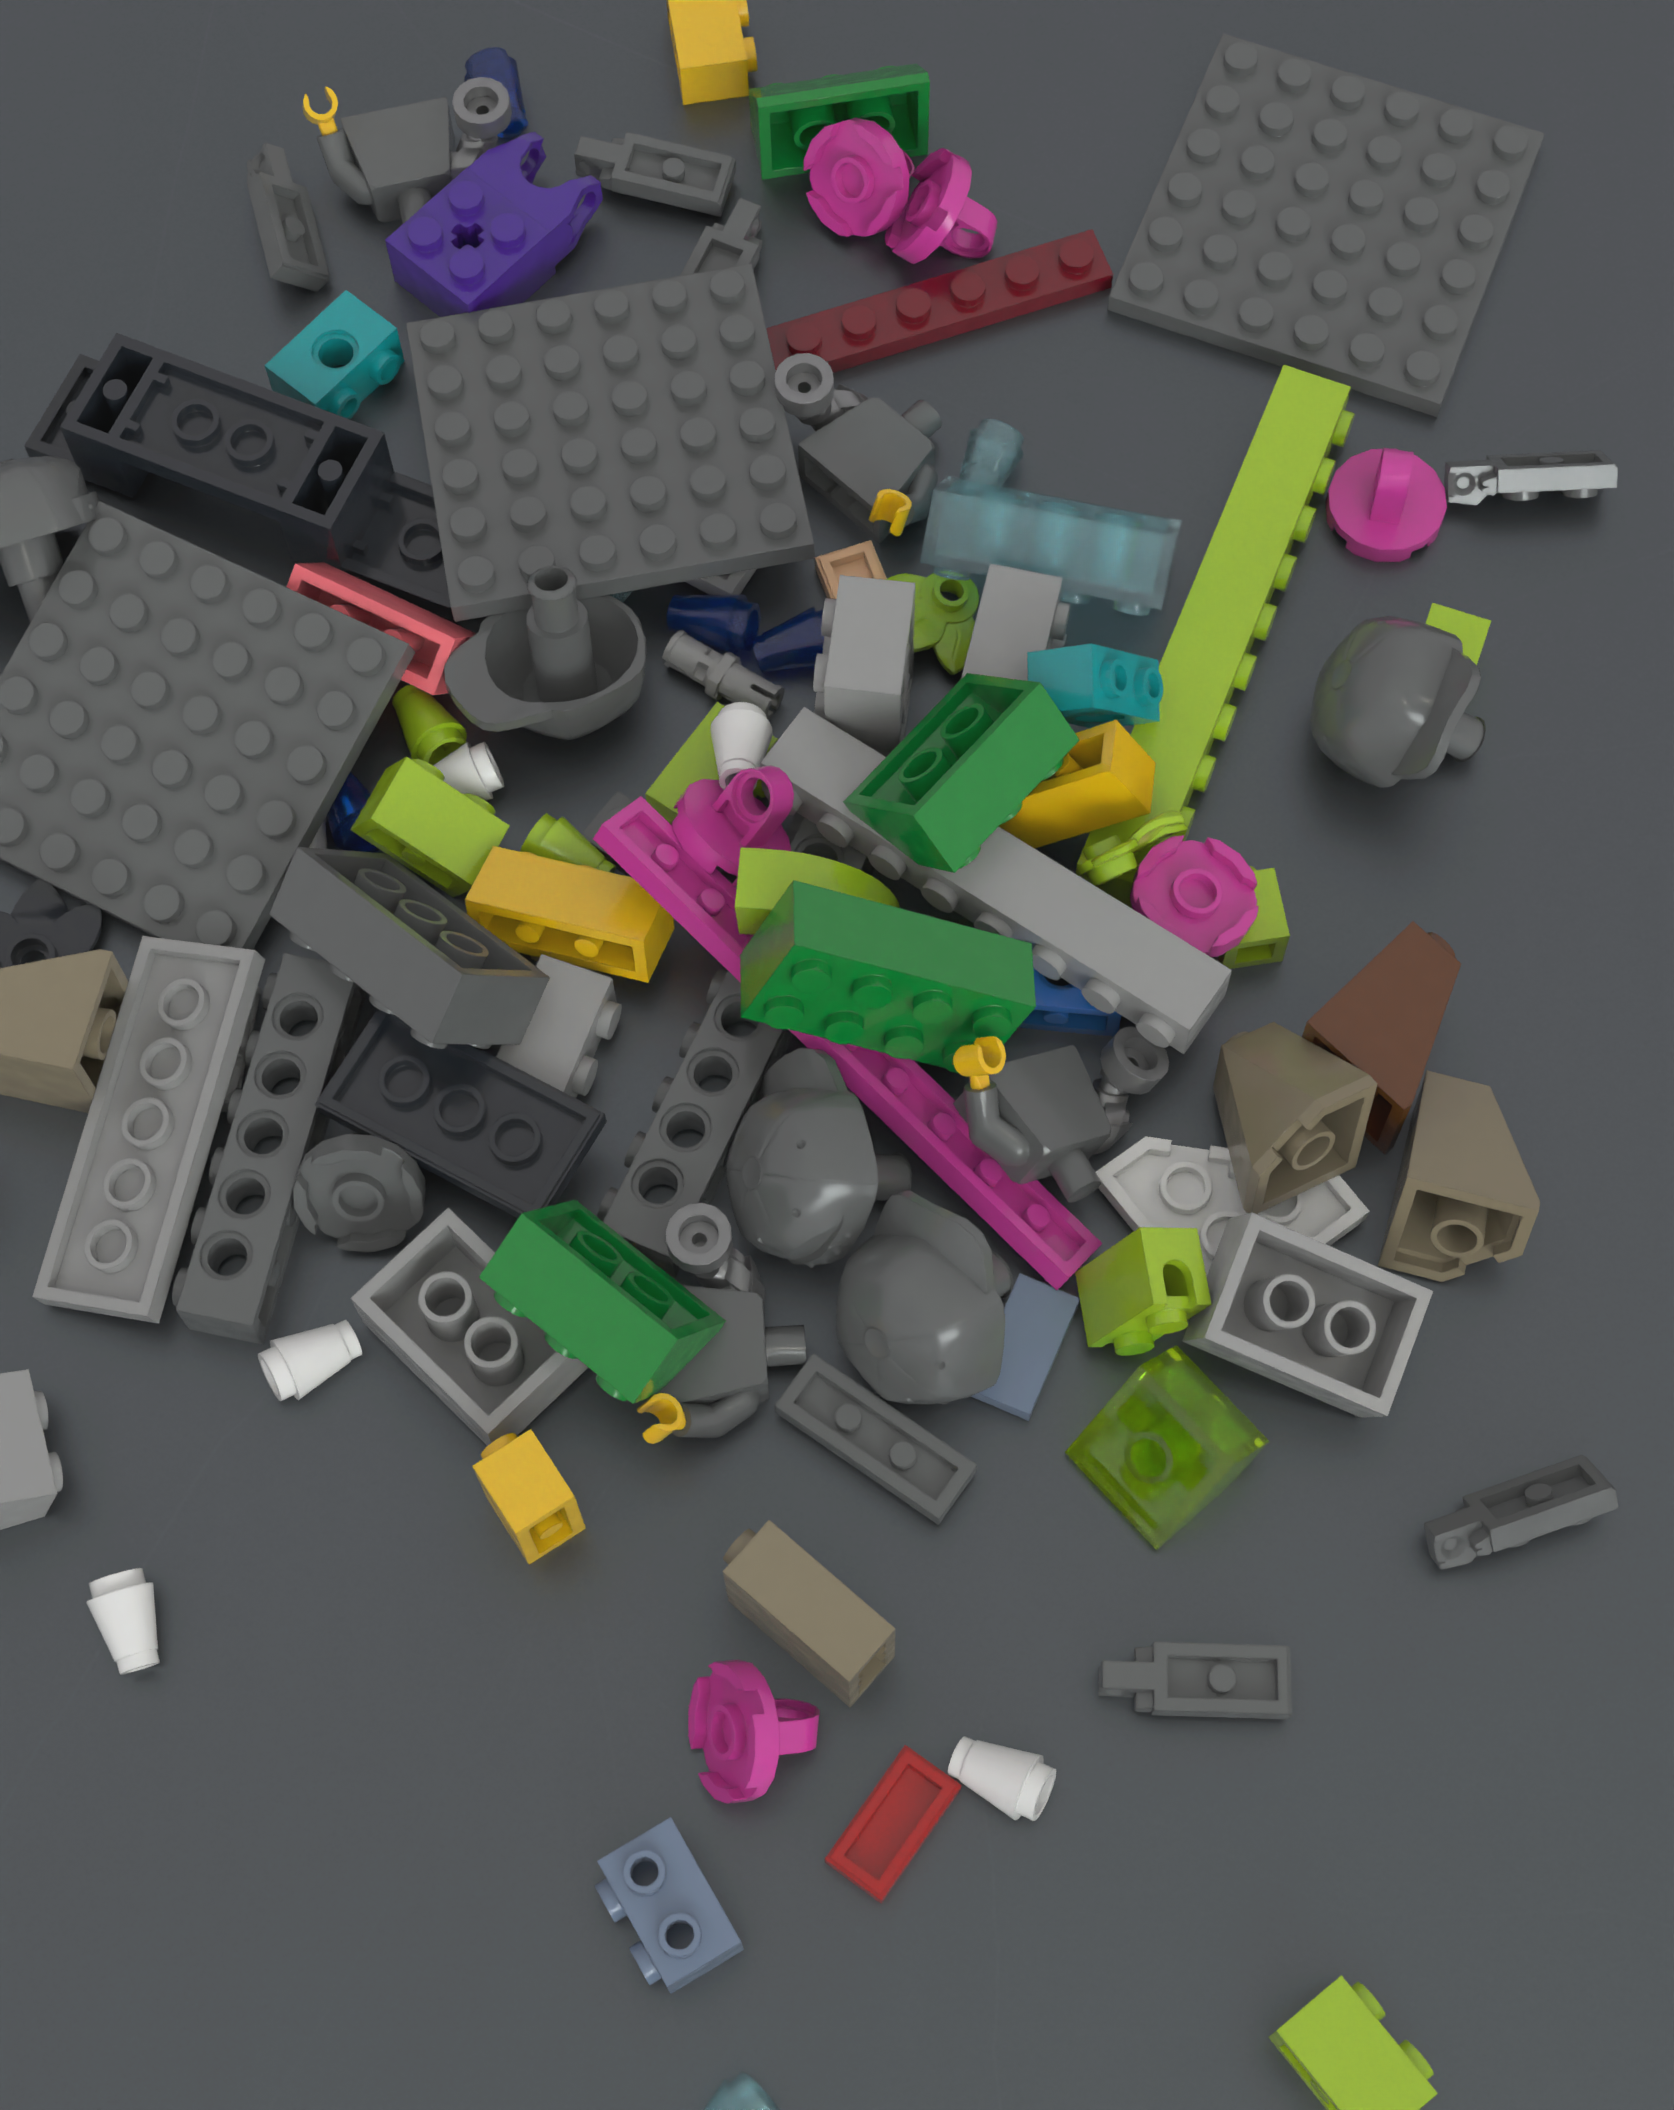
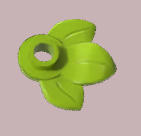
(942, 622)
(1113, 859)

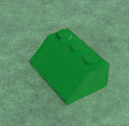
(793, 113)
(964, 770)
(599, 1300)

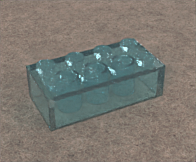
(1087, 544)

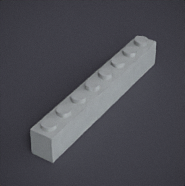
(1019, 893)

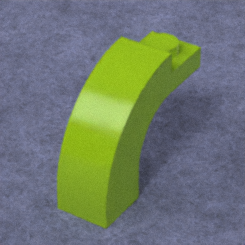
(769, 872)

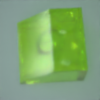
(1166, 1445)

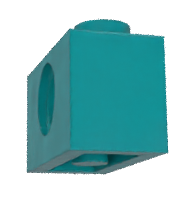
(340, 335)
(1099, 684)

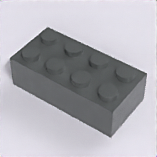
(408, 948)

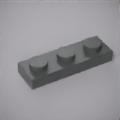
(876, 1438)

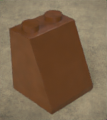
(1389, 1023)

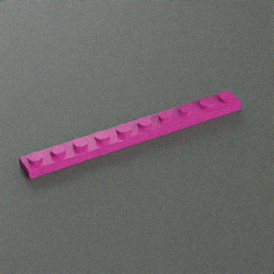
(891, 1087)

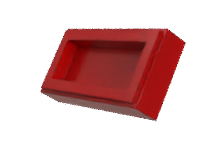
(893, 1824)

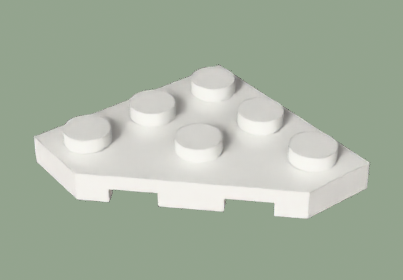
(1198, 1189)

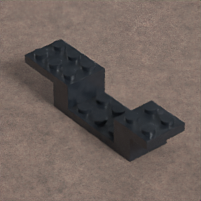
(253, 448)

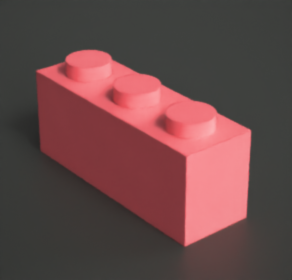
(425, 632)

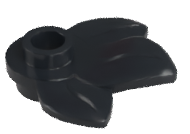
(46, 928)

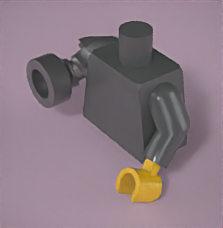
(408, 151)
(863, 451)
(1046, 1114)
(731, 1370)

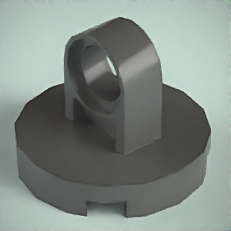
(359, 1192)

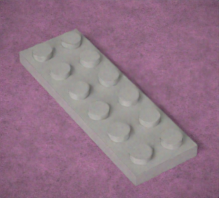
(149, 1129)

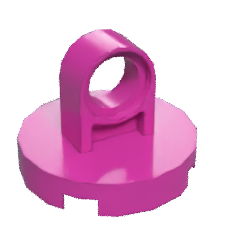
(857, 177)
(939, 211)
(1386, 504)
(719, 822)
(1197, 893)
(745, 1730)

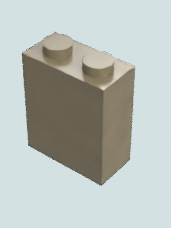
(807, 1611)

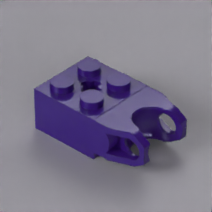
(491, 232)

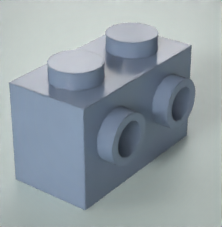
(669, 1906)

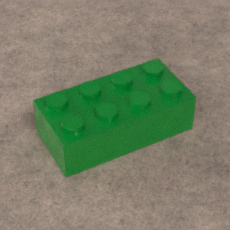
(883, 976)

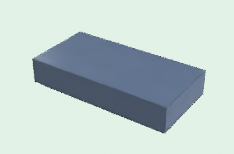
(1034, 1332)

